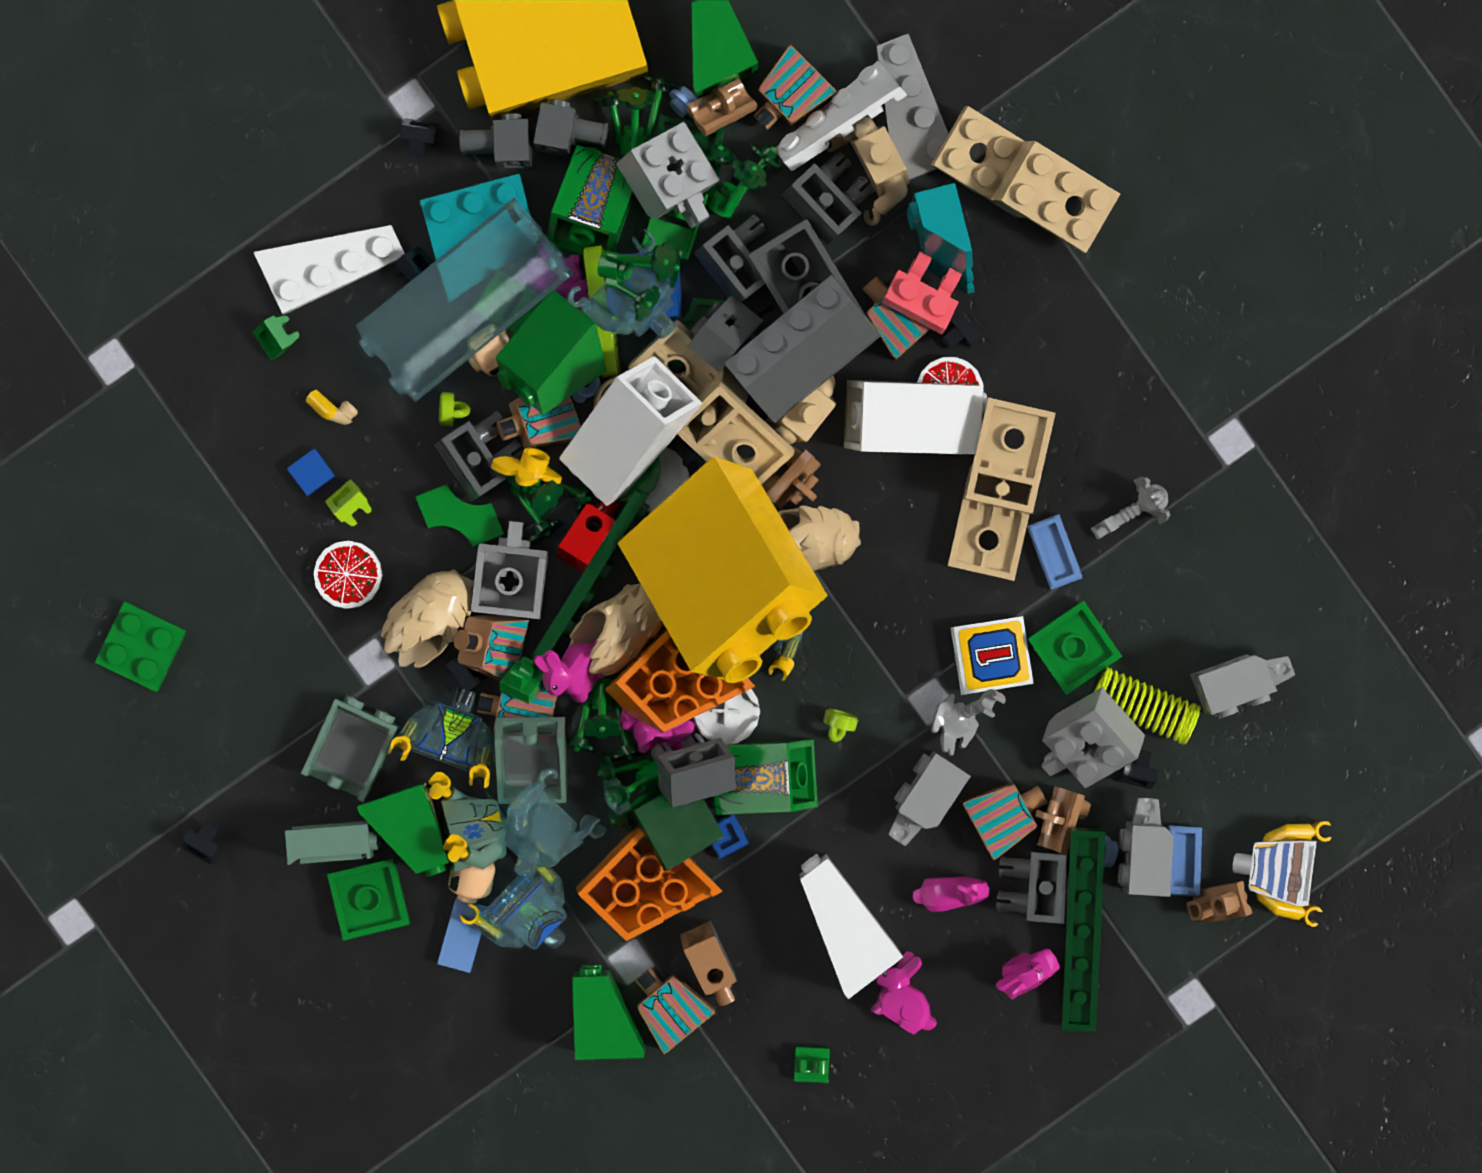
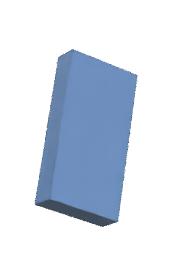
(1054, 552)
(1186, 860)
(461, 938)

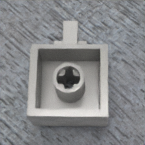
(670, 175)
(496, 562)
(1238, 682)
(1091, 739)
(927, 797)
(1146, 852)

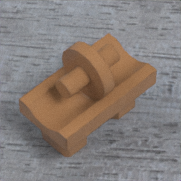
(721, 107)
(795, 482)
(1061, 815)
(1219, 903)

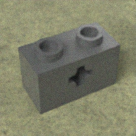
(723, 332)

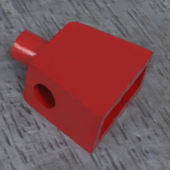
(582, 544)

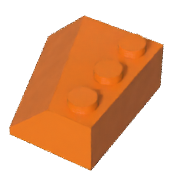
(664, 690)
(636, 892)

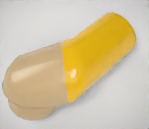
(330, 412)

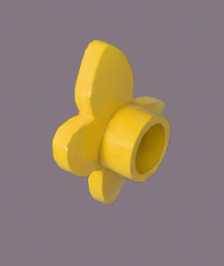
(529, 469)

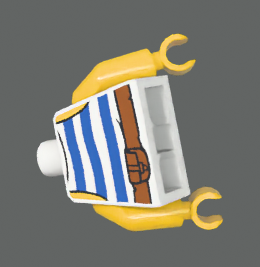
(1283, 869)

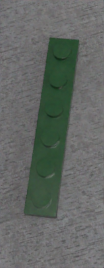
(597, 568)
(1083, 929)

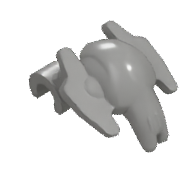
(1150, 499)
(959, 719)

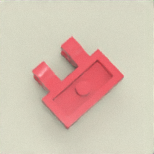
(921, 301)

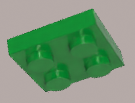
(141, 646)
(1074, 647)
(368, 899)

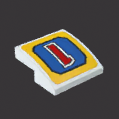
(992, 655)

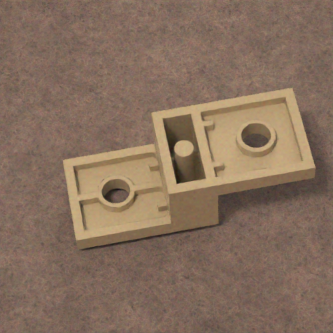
(1025, 179)
(724, 417)
(1001, 489)

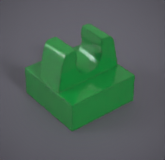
(273, 337)
(523, 680)
(811, 1064)

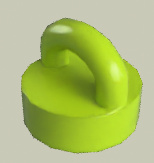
(451, 409)
(839, 723)

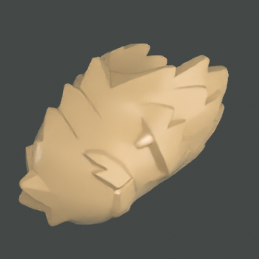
(822, 534)
(428, 618)
(620, 627)

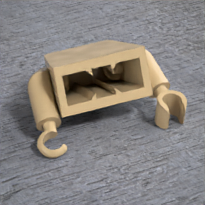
(880, 163)
(807, 416)

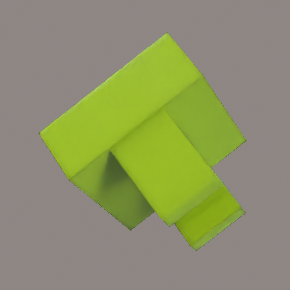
(347, 501)

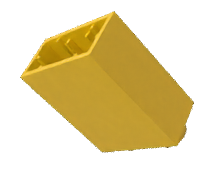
(541, 50)
(723, 571)

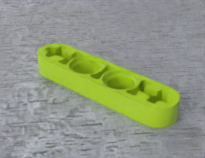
(607, 339)

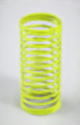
(1187, 722)

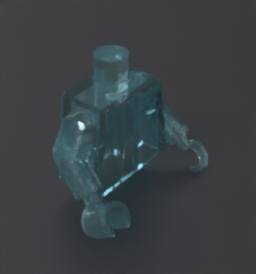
(616, 311)
(542, 830)

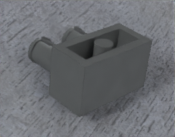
(561, 129)
(507, 140)
(822, 202)
(728, 259)
(469, 457)
(694, 771)
(1047, 887)

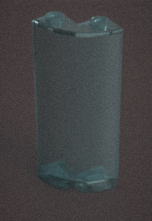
(463, 300)

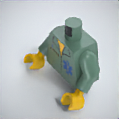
(470, 825)

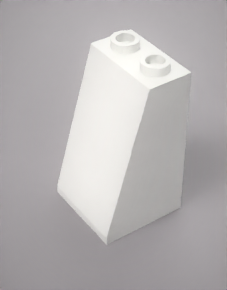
(913, 417)
(629, 429)
(849, 930)

